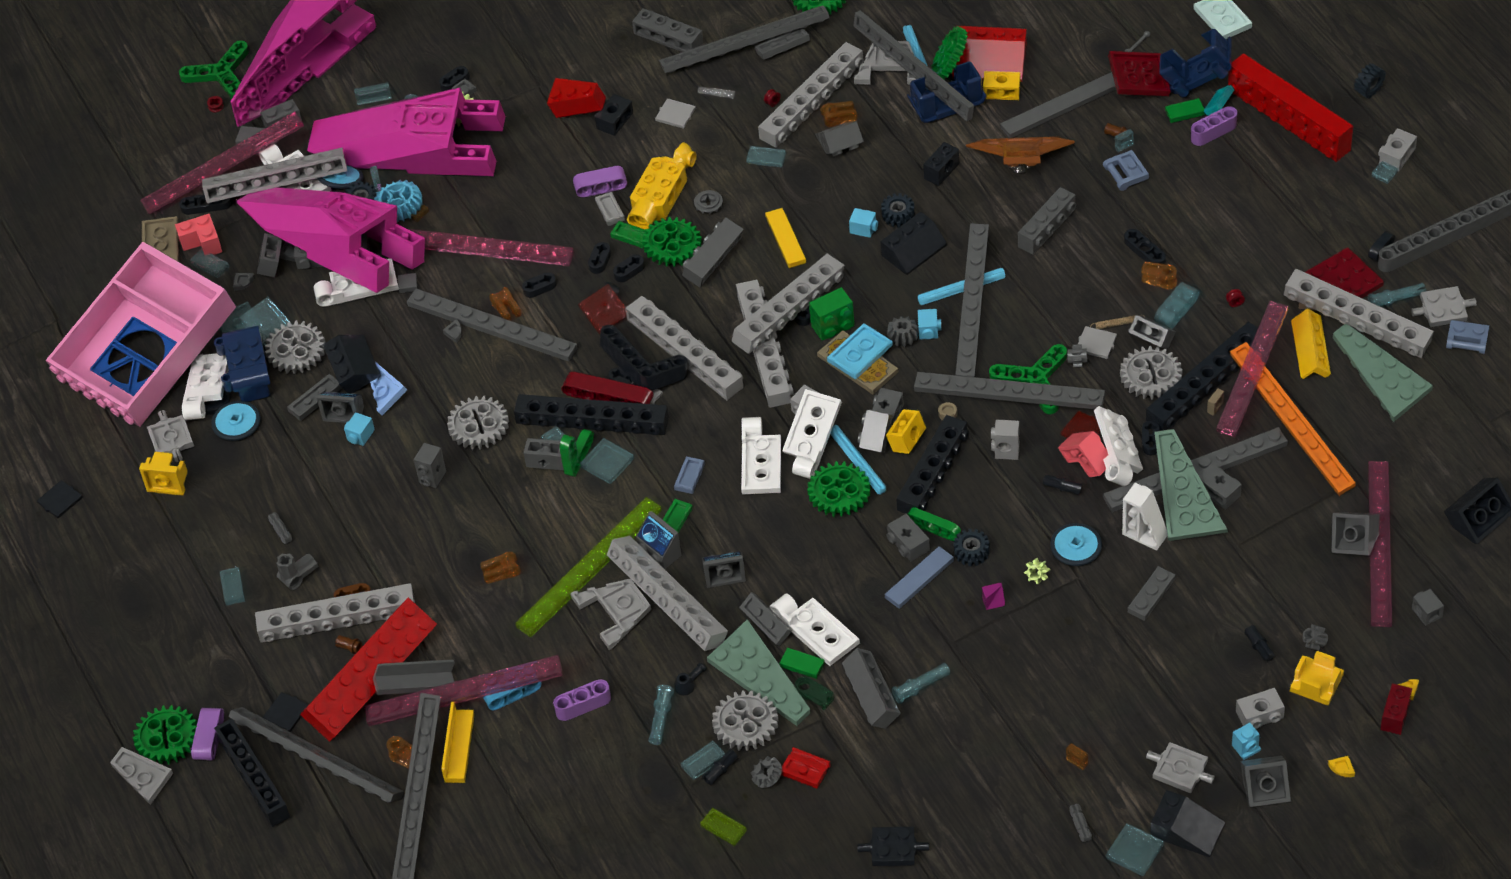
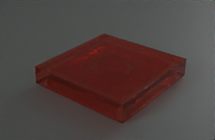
(603, 308)

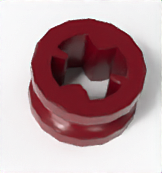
(772, 97)
(215, 100)
(1235, 298)

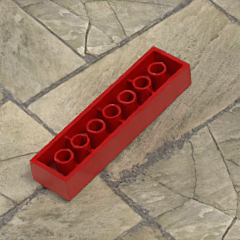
(1290, 107)
(354, 682)

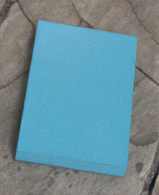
(859, 351)

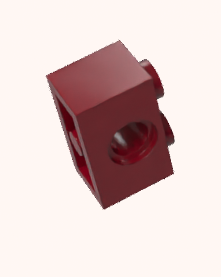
(1396, 709)

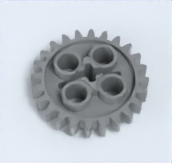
(295, 347)
(1138, 377)
(464, 426)
(745, 720)

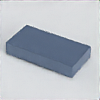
(689, 475)

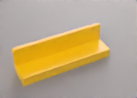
(1310, 344)
(457, 745)

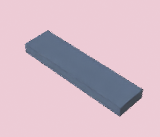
(919, 577)

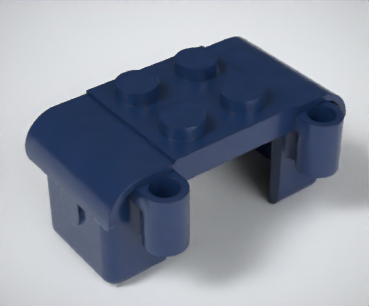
(1208, 65)
(930, 107)
(245, 363)

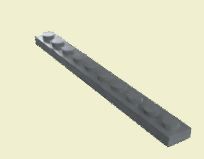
(744, 39)
(913, 65)
(972, 300)
(492, 325)
(1009, 390)
(1222, 458)
(312, 752)
(416, 787)

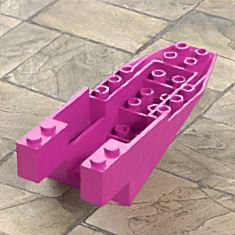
(296, 50)
(413, 135)
(331, 231)

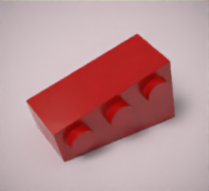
(575, 97)

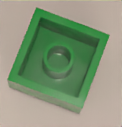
(831, 314)

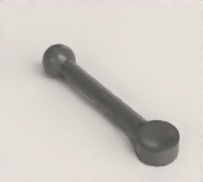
(1146, 34)

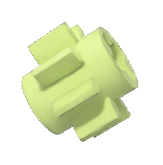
(1031, 572)

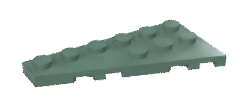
(1384, 375)
(1185, 498)
(754, 668)

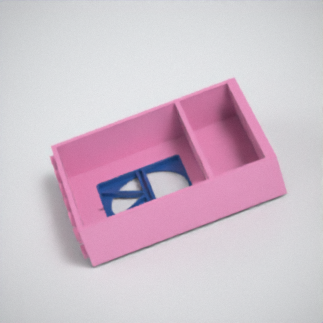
(147, 295)

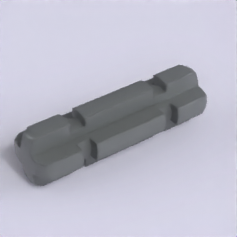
(280, 528)
(1080, 823)

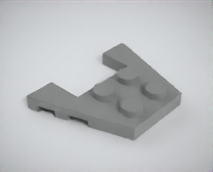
(879, 61)
(622, 603)

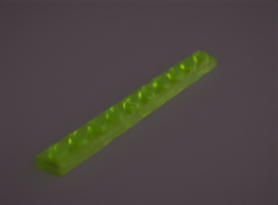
(583, 570)

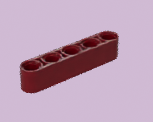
(596, 388)

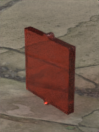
(1080, 423)

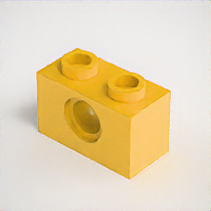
(1001, 85)
(906, 431)

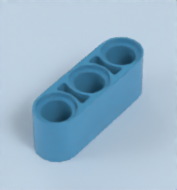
(506, 697)

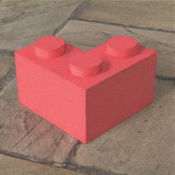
(198, 233)
(1087, 450)

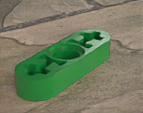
(934, 524)

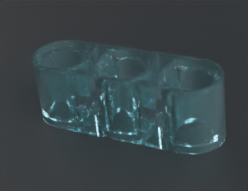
(1176, 305)

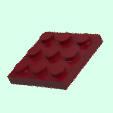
(1138, 73)
(1347, 273)

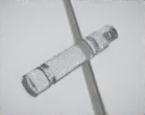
(716, 92)

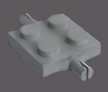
(1443, 306)
(170, 435)
(1180, 767)

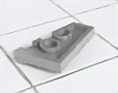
(141, 773)

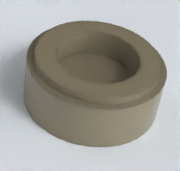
(947, 409)

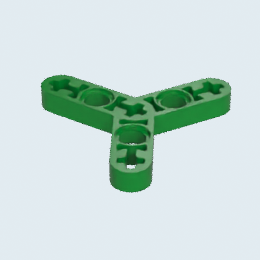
(237, 51)
(1036, 370)

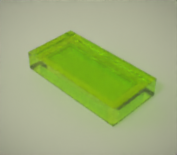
(723, 826)

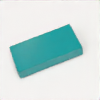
(1218, 100)

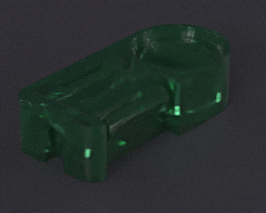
(816, 692)

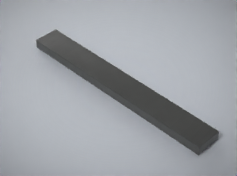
(1058, 106)

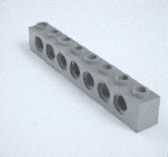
(810, 94)
(274, 175)
(788, 303)
(1355, 305)
(677, 341)
(767, 356)
(667, 593)
(331, 613)

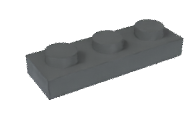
(782, 43)
(308, 401)
(1151, 593)
(765, 619)

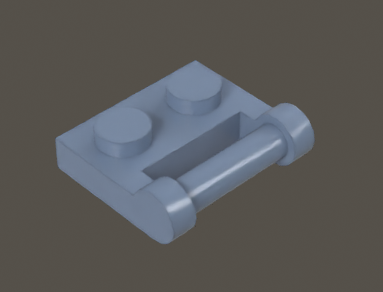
(1130, 166)
(1467, 336)

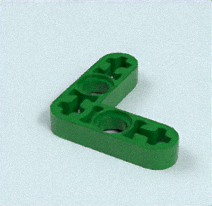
(575, 451)

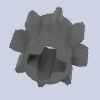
(1077, 355)
(1315, 637)

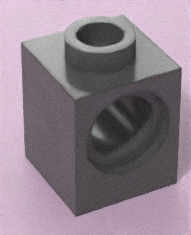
(1427, 606)

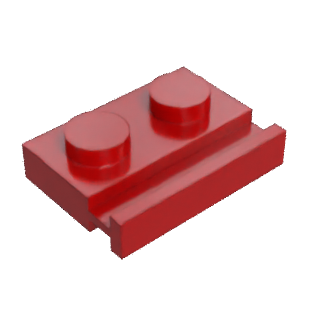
(805, 768)

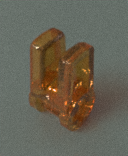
(839, 113)
(1158, 274)
(503, 300)
(499, 568)
(399, 750)

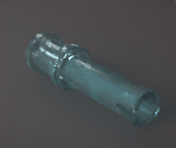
(1388, 297)
(912, 686)
(661, 706)

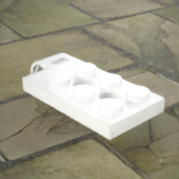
(273, 154)
(343, 289)
(199, 389)
(1120, 446)
(756, 447)
(806, 447)
(810, 615)

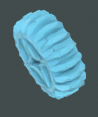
(403, 195)

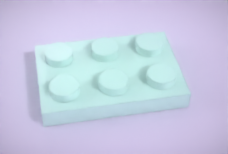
(1223, 16)

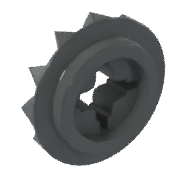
(714, 197)
(774, 772)

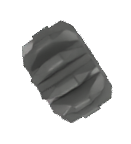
(902, 331)

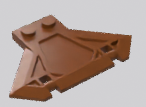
(1020, 150)

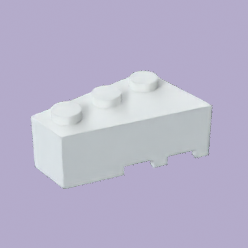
(1143, 518)

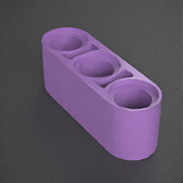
(1214, 126)
(600, 181)
(590, 698)
(205, 737)

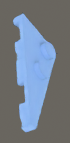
(386, 390)

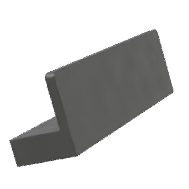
(412, 676)

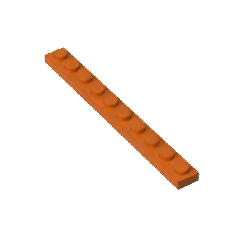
(1298, 426)

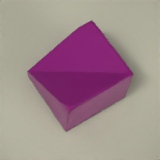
(993, 596)

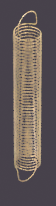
(1101, 324)

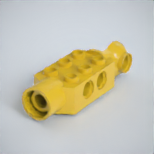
(660, 187)

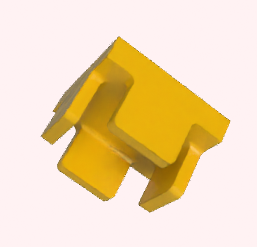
(161, 477)
(1317, 678)

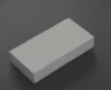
(609, 208)

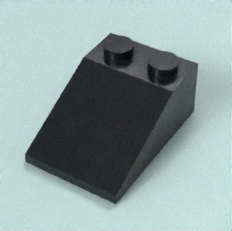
(1186, 824)

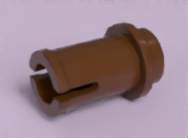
(1113, 130)
(348, 643)

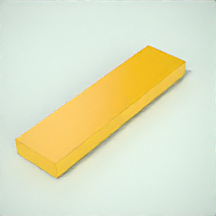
(785, 237)

